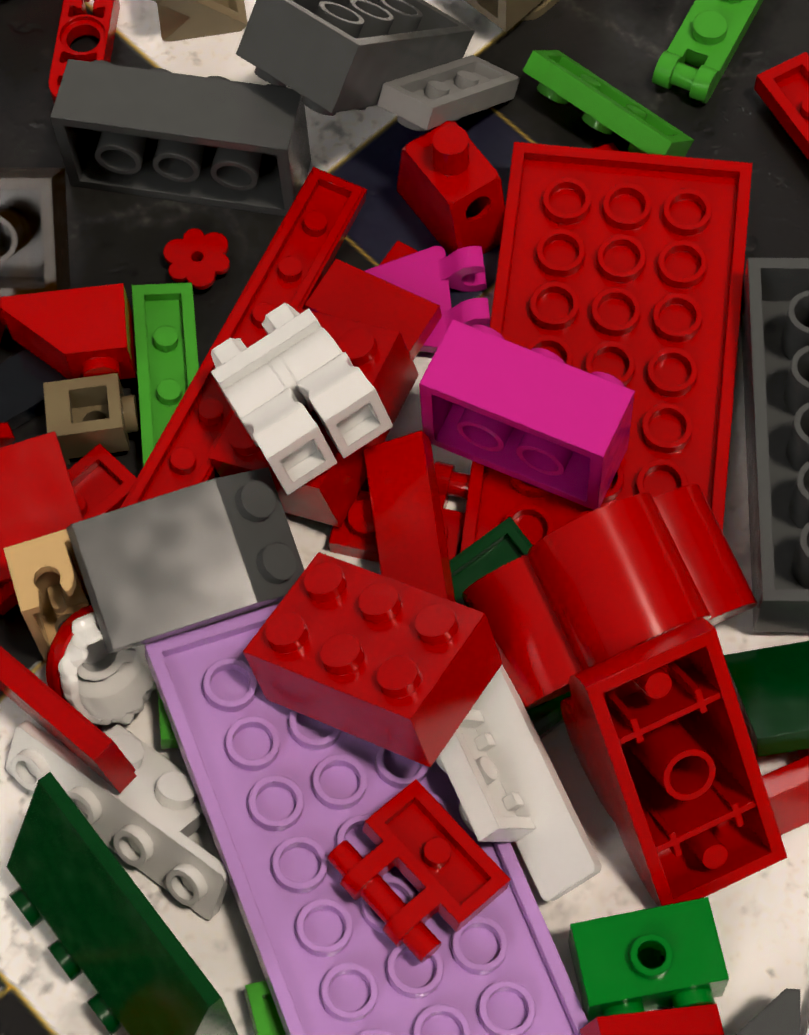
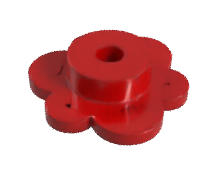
(197, 258)

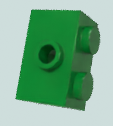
(648, 959)

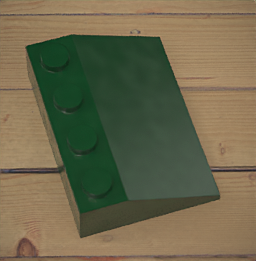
(107, 926)

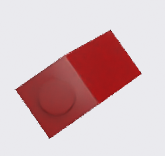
(76, 329)

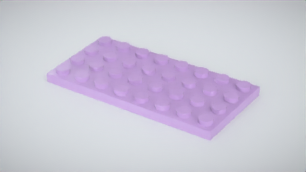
(277, 805)

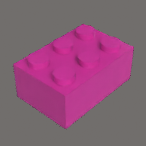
(526, 413)

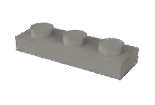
(447, 92)

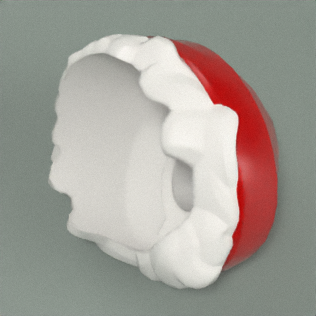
(92, 681)

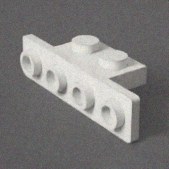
(514, 791)
(141, 824)

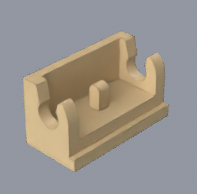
(46, 584)

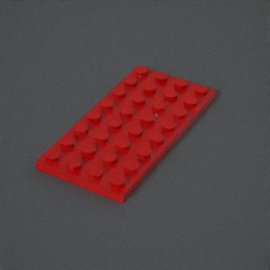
(632, 276)

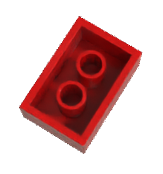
(329, 496)
(374, 658)

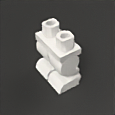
(284, 373)

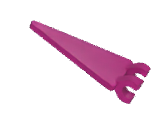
(432, 275)

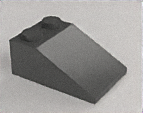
(186, 558)

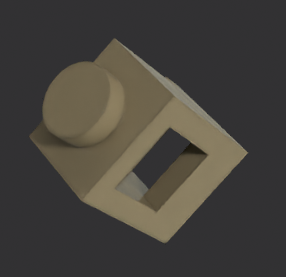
(90, 413)

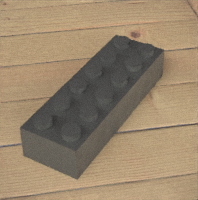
(777, 438)

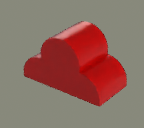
(608, 588)
(674, 763)

